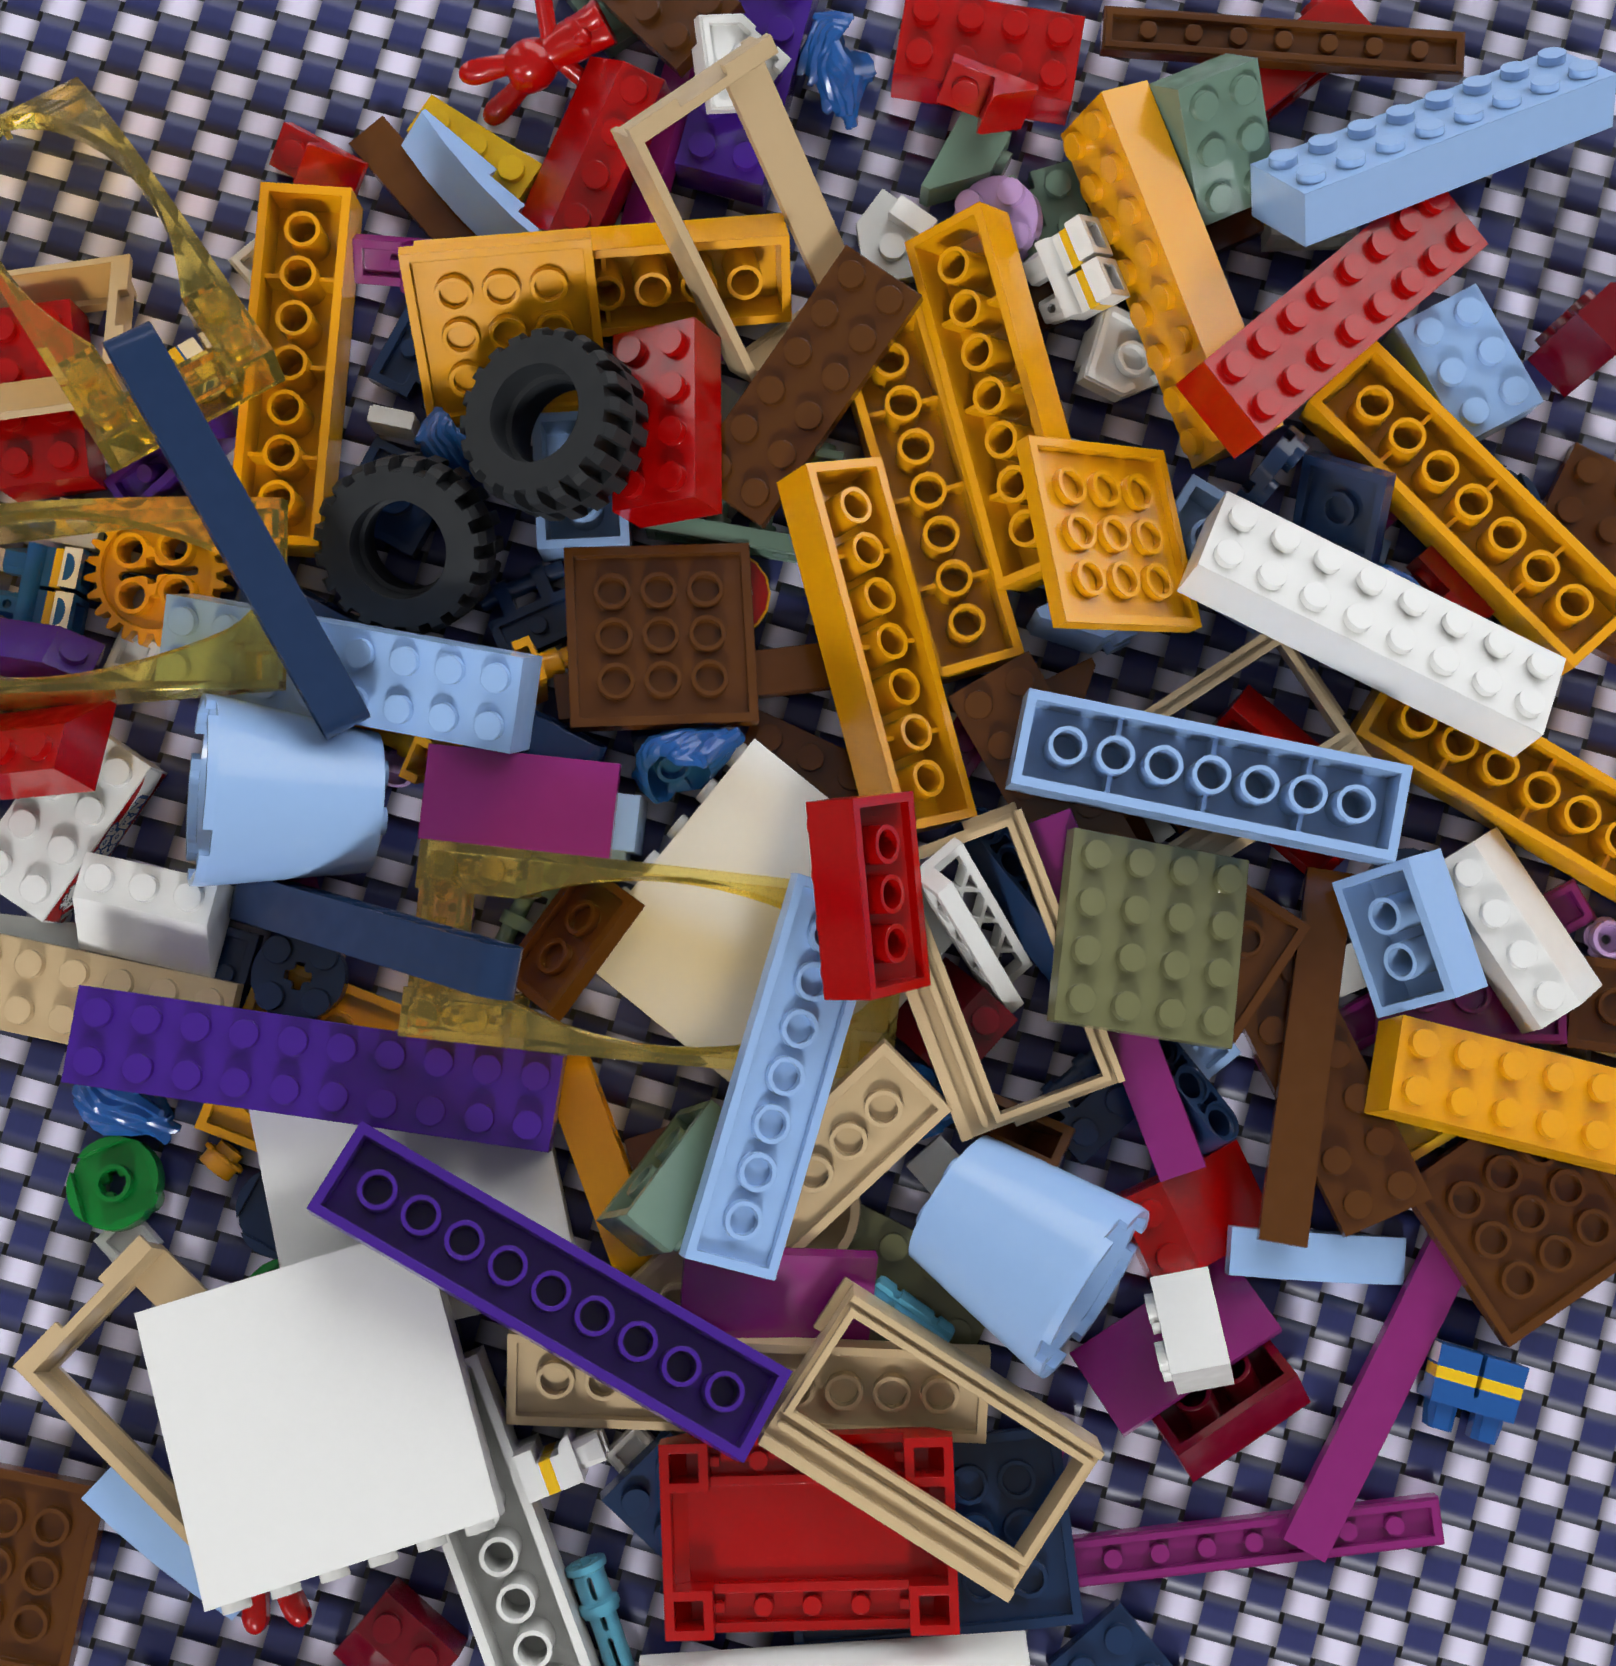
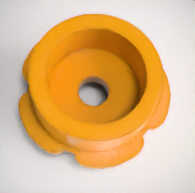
(222, 1159)

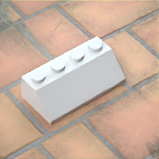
(1518, 935)

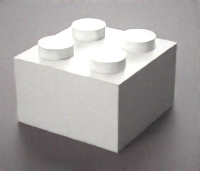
(1191, 1329)

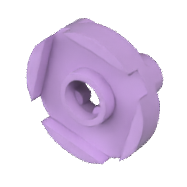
(1012, 197)

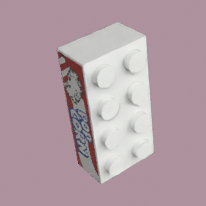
(48, 835)

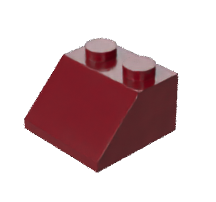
(982, 1012)
(401, 1632)

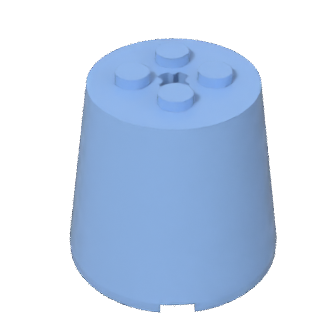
(280, 797)
(1025, 1247)

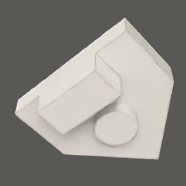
(716, 38)
(885, 229)
(1113, 357)

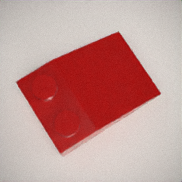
(1194, 1212)

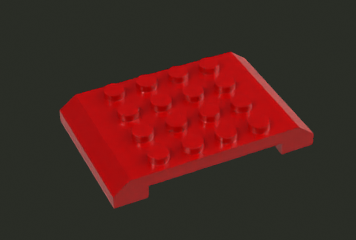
(783, 1553)

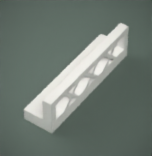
(965, 926)

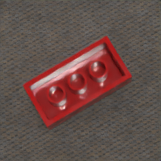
(1008, 37)
(683, 450)
(51, 451)

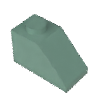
(964, 161)

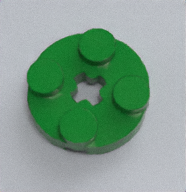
(94, 1171)

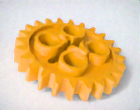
(157, 554)

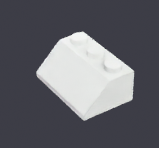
(150, 915)

